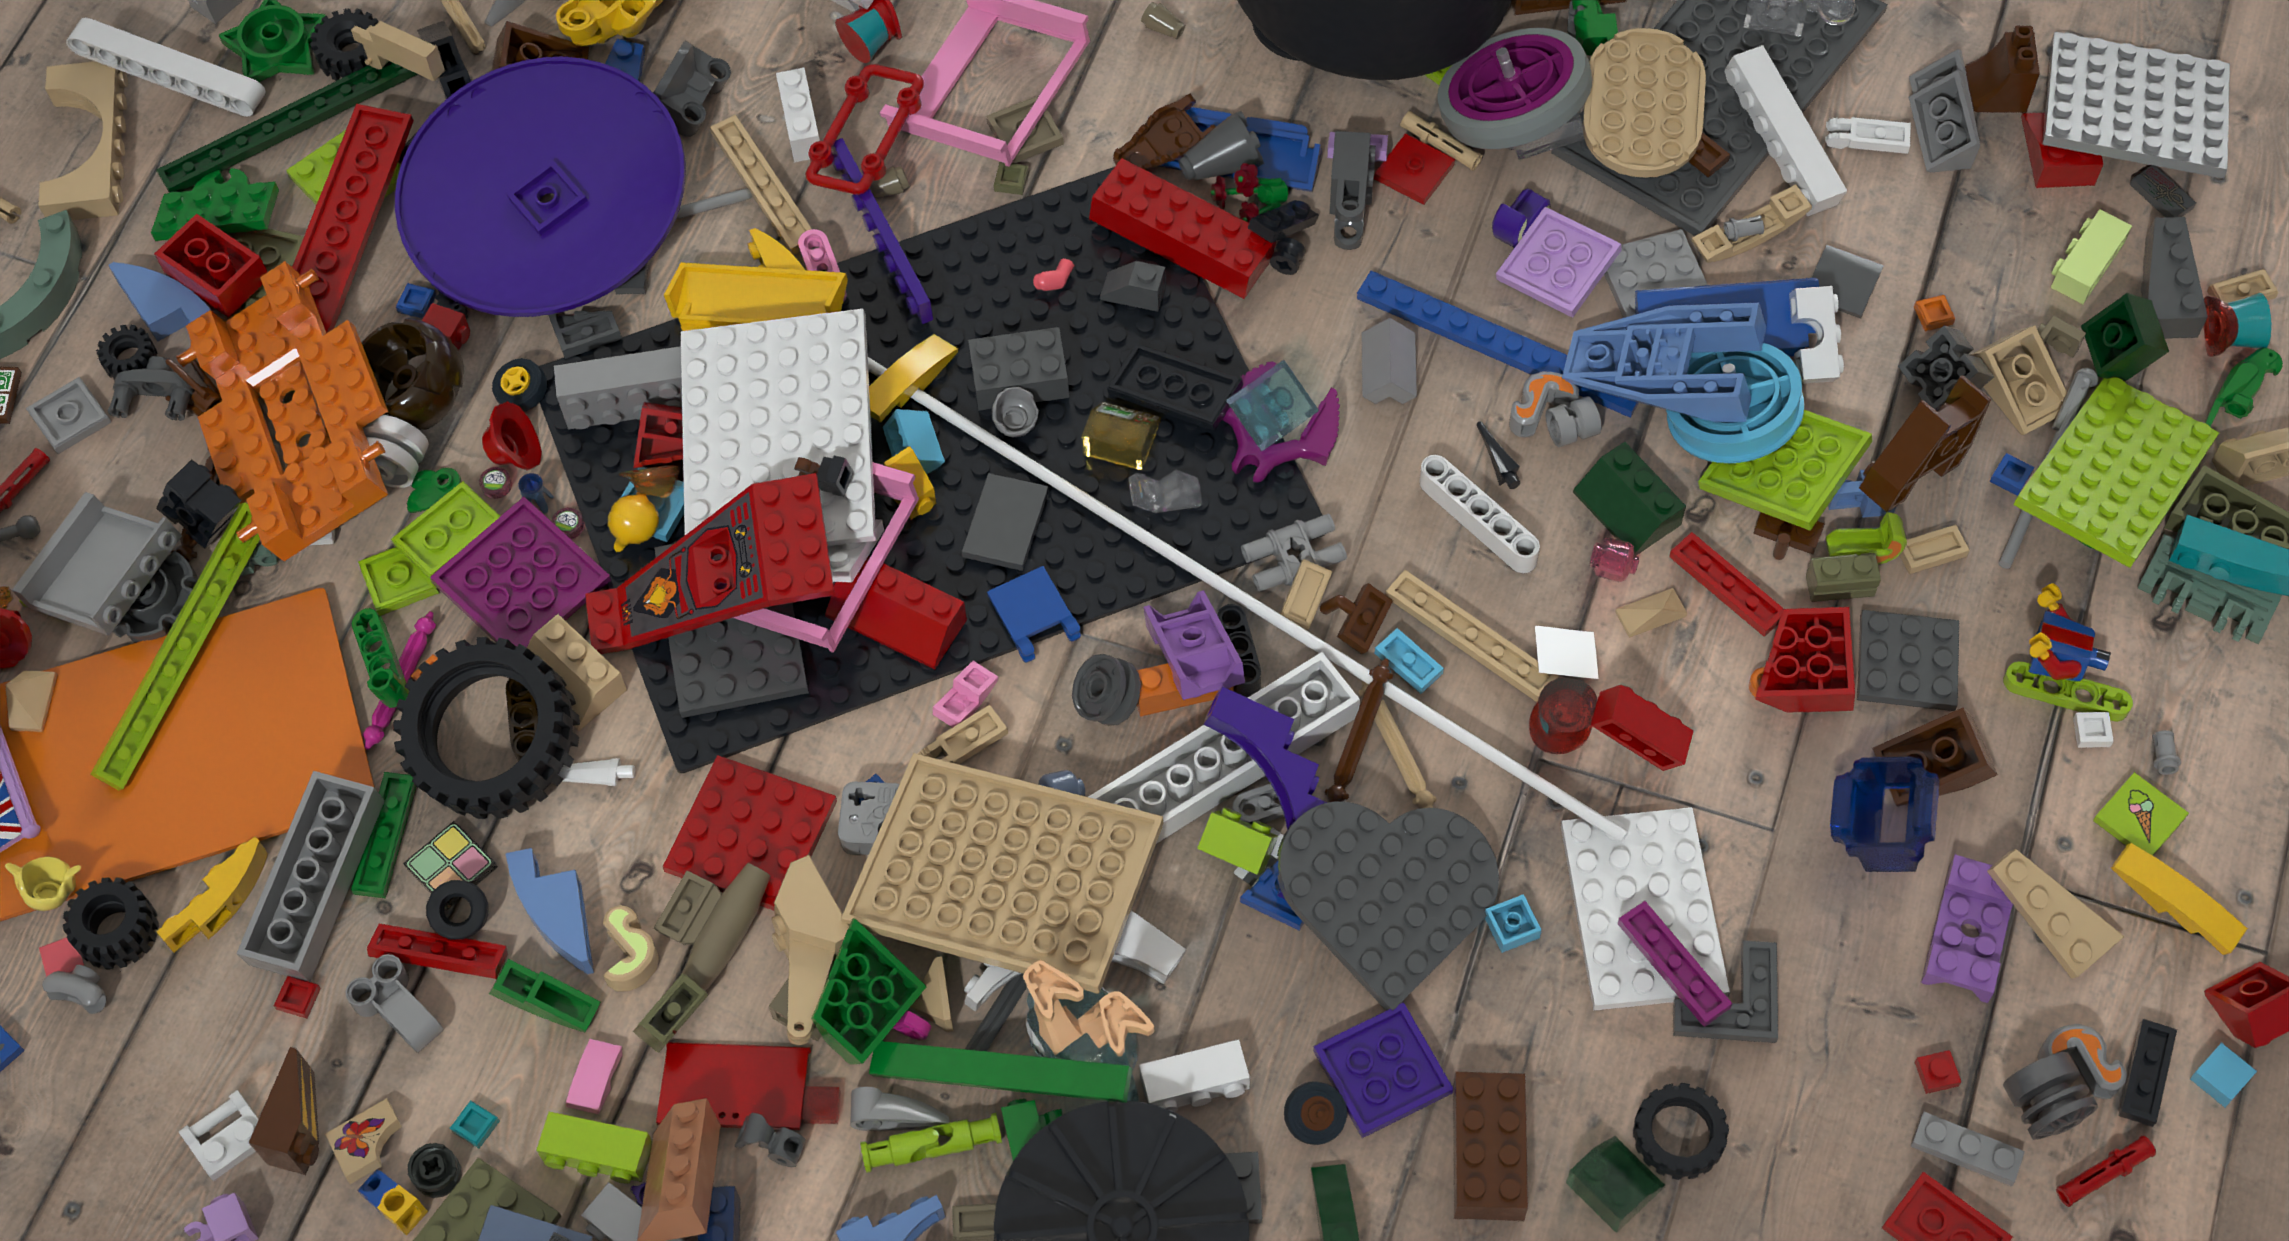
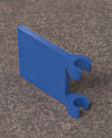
(1031, 606)

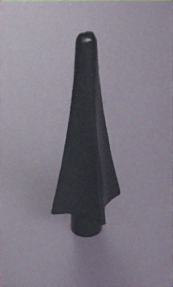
(1503, 464)

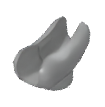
(76, 987)

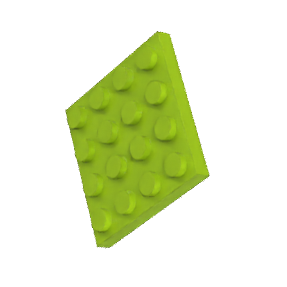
(1797, 477)

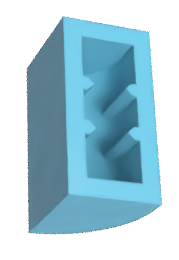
(914, 430)

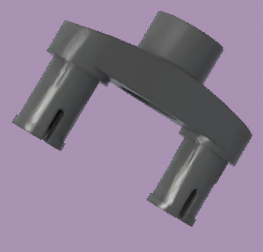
(155, 380)

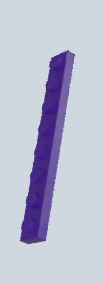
(884, 237)

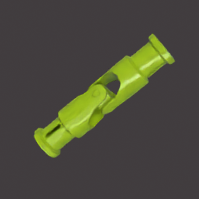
(922, 1144)

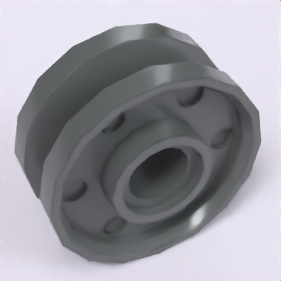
(1106, 689)

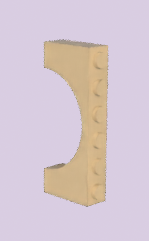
(94, 186)

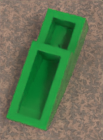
(544, 996)

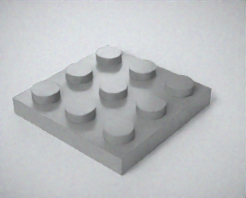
(1652, 264)

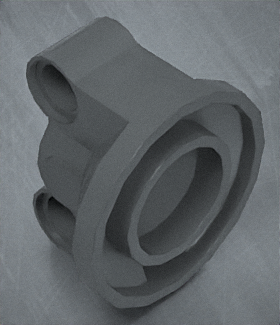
(688, 84)

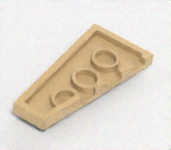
(2059, 919)

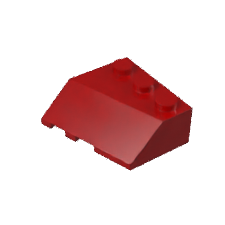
(1810, 662)

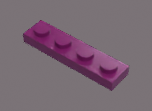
(1674, 963)

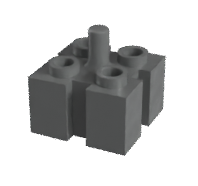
(1943, 365)

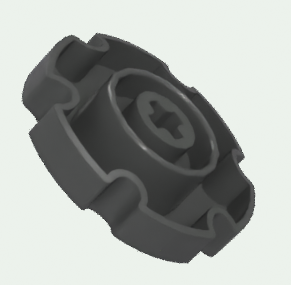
(159, 601)

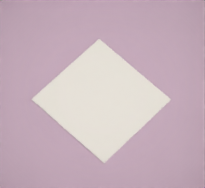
(1566, 652)

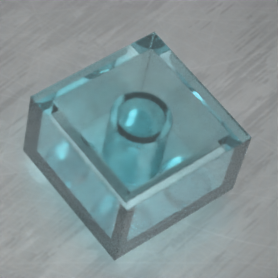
(1272, 405)

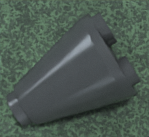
(1222, 150)

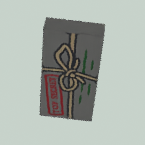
(2162, 193)

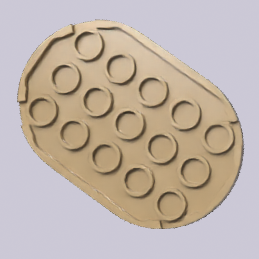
(1644, 103)

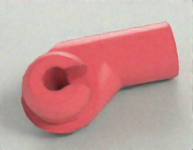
(1054, 279)

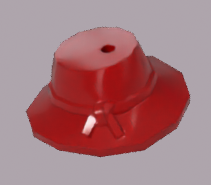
(511, 438)

